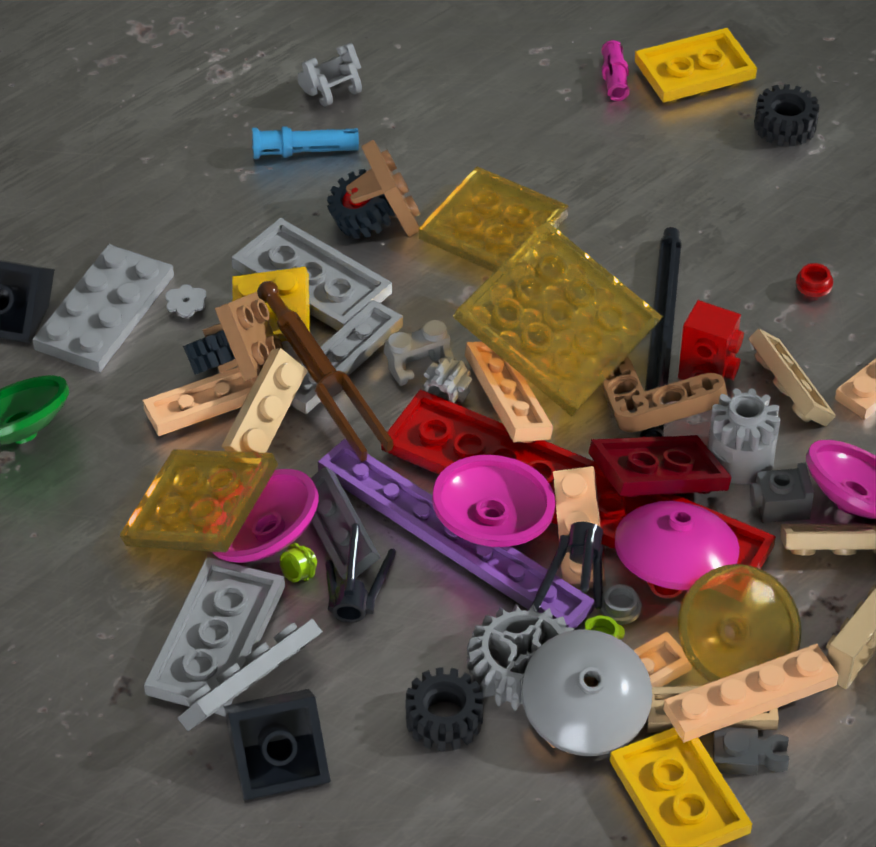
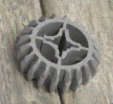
(512, 641)

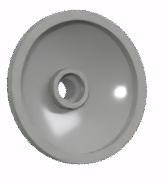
(580, 716)

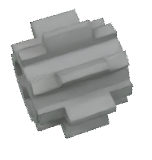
(448, 380)

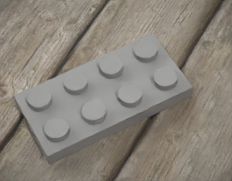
(336, 282)
(103, 308)
(214, 629)

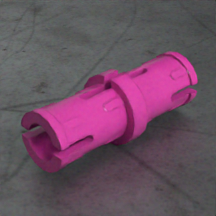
(615, 70)

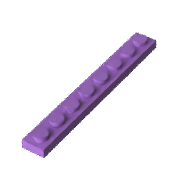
(413, 510)

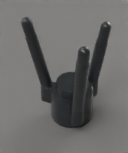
(584, 548)
(350, 599)

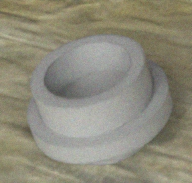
(621, 604)

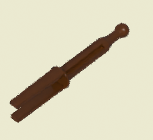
(328, 380)

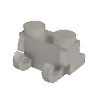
(330, 73)
(405, 348)

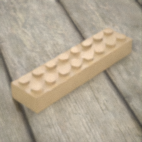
(855, 642)

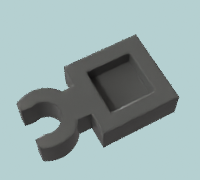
(741, 751)

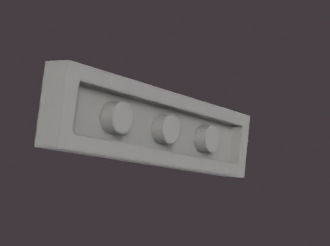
(351, 347)
(237, 680)

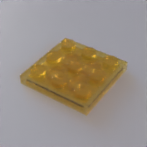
(489, 218)
(199, 500)

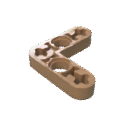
(692, 397)

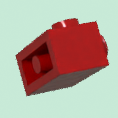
(710, 342)

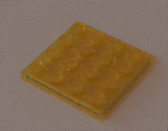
(558, 317)

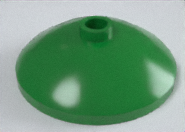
(30, 407)

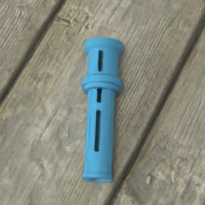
(286, 142)

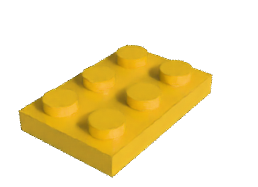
(695, 65)
(680, 792)

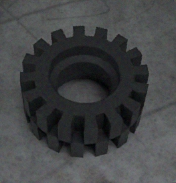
(786, 101)
(449, 689)

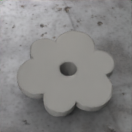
(186, 300)

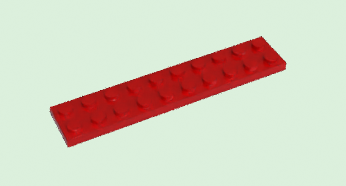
(440, 432)

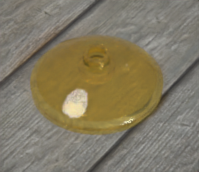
(748, 602)

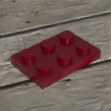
(659, 465)

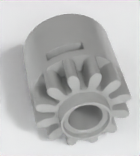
(744, 434)

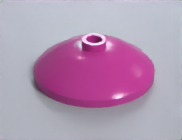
(845, 476)
(493, 500)
(276, 518)
(674, 543)

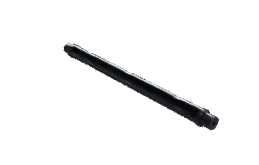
(664, 304)

